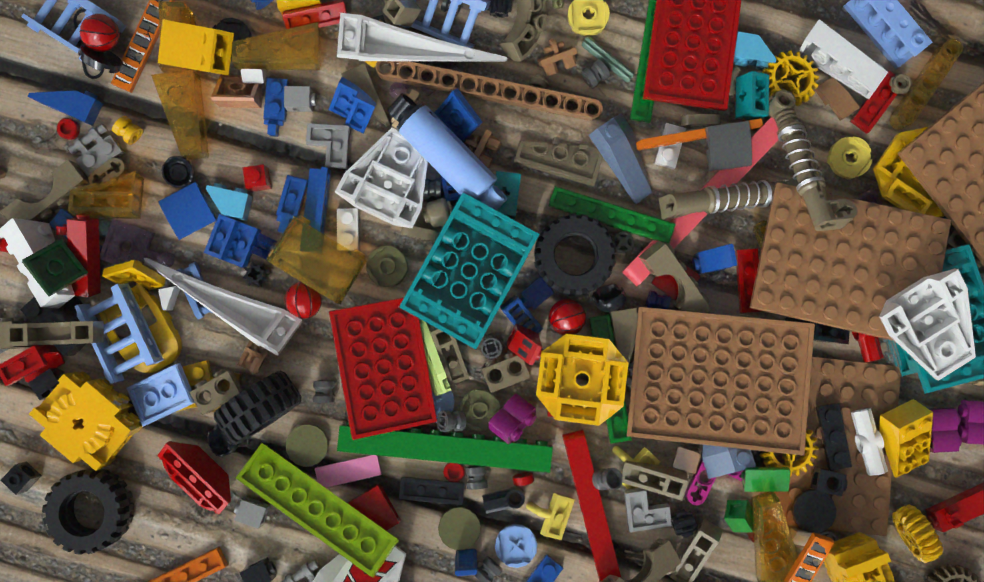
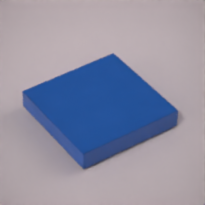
(458, 115)

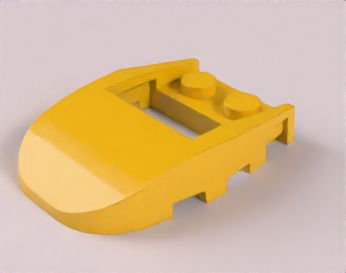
(163, 331)

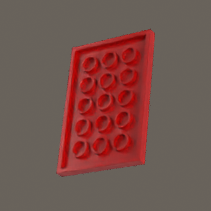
(692, 52)
(382, 368)

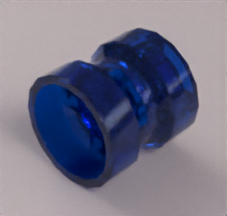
(264, 241)
(657, 301)

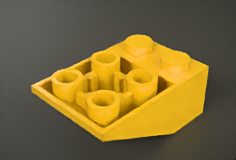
(195, 47)
(907, 436)

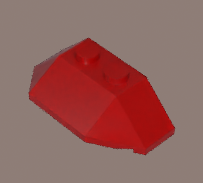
(197, 475)

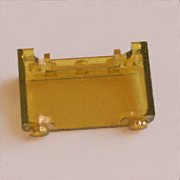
(316, 260)

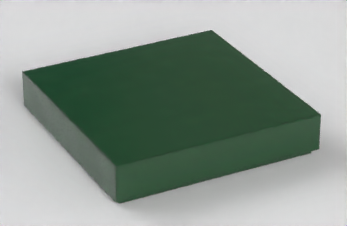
(54, 267)

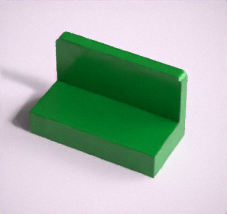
(766, 479)

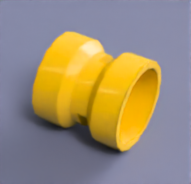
(126, 129)

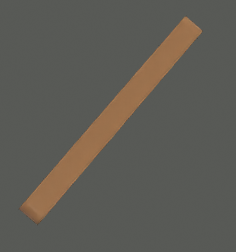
(499, 85)

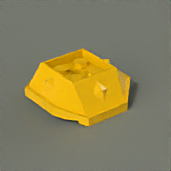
(898, 182)
(576, 356)

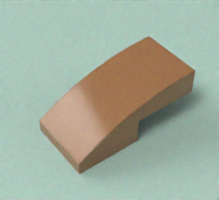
(837, 97)

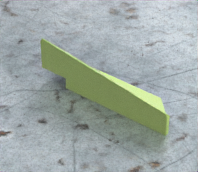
(436, 372)

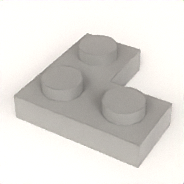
(334, 138)
(642, 516)

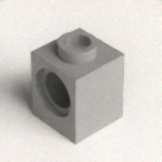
(299, 99)
(251, 512)

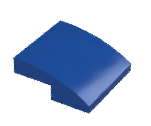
(353, 105)
(187, 210)
(232, 241)

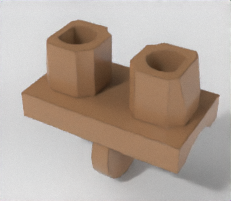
(567, 56)
(487, 142)
(253, 357)

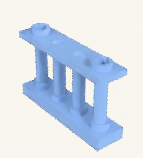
(476, 7)
(91, 8)
(889, 28)
(139, 334)

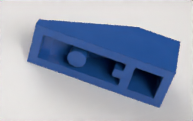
(72, 103)
(715, 259)

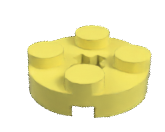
(584, 26)
(838, 161)

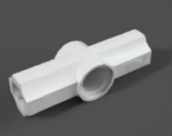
(869, 442)

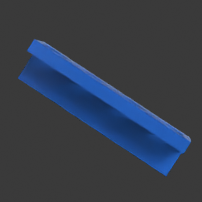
(317, 197)

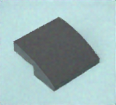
(729, 146)

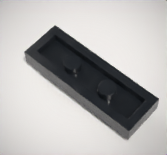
(833, 436)
(431, 490)

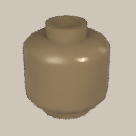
(438, 212)

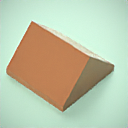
(233, 93)

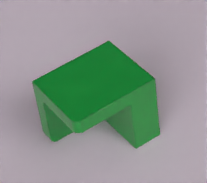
(739, 515)

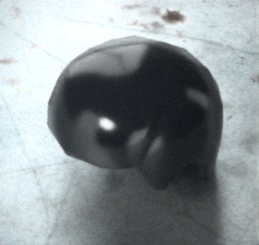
(177, 171)
(609, 298)
(219, 444)

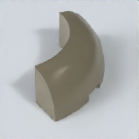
(526, 30)

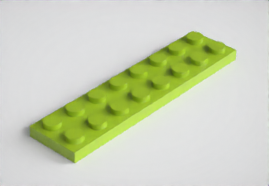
(317, 510)

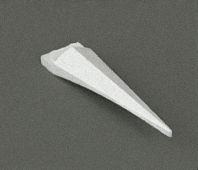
(378, 41)
(256, 320)

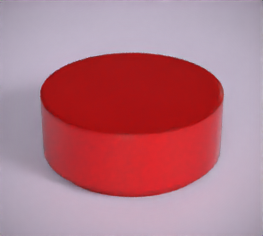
(68, 128)
(454, 472)
(523, 479)

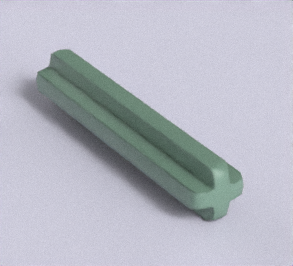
(608, 59)

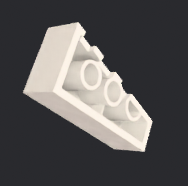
(842, 60)
(24, 239)

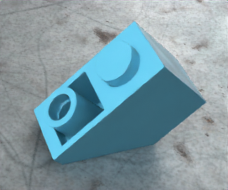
(752, 51)
(231, 203)

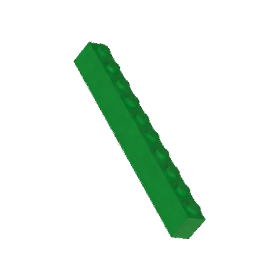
(451, 448)

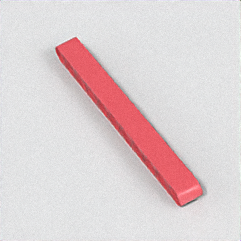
(761, 142)

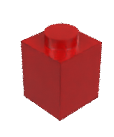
(257, 178)

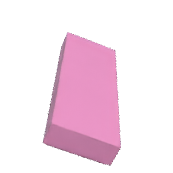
(348, 471)

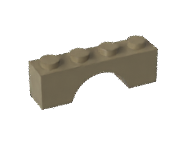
(401, 11)
(65, 178)
(661, 261)
(54, 333)
(659, 561)

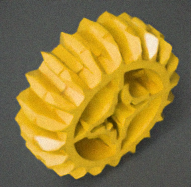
(786, 62)
(789, 458)
(917, 533)

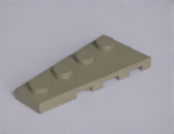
(563, 160)

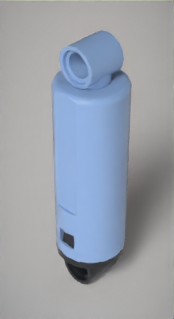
(445, 151)

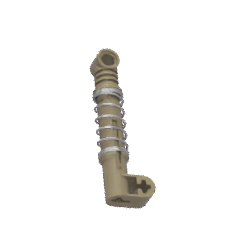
(810, 184)
(712, 198)

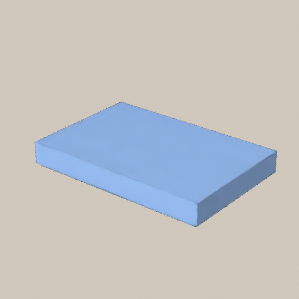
(161, 394)

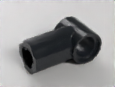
(501, 500)

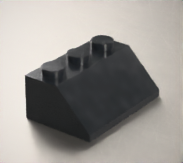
(65, 313)

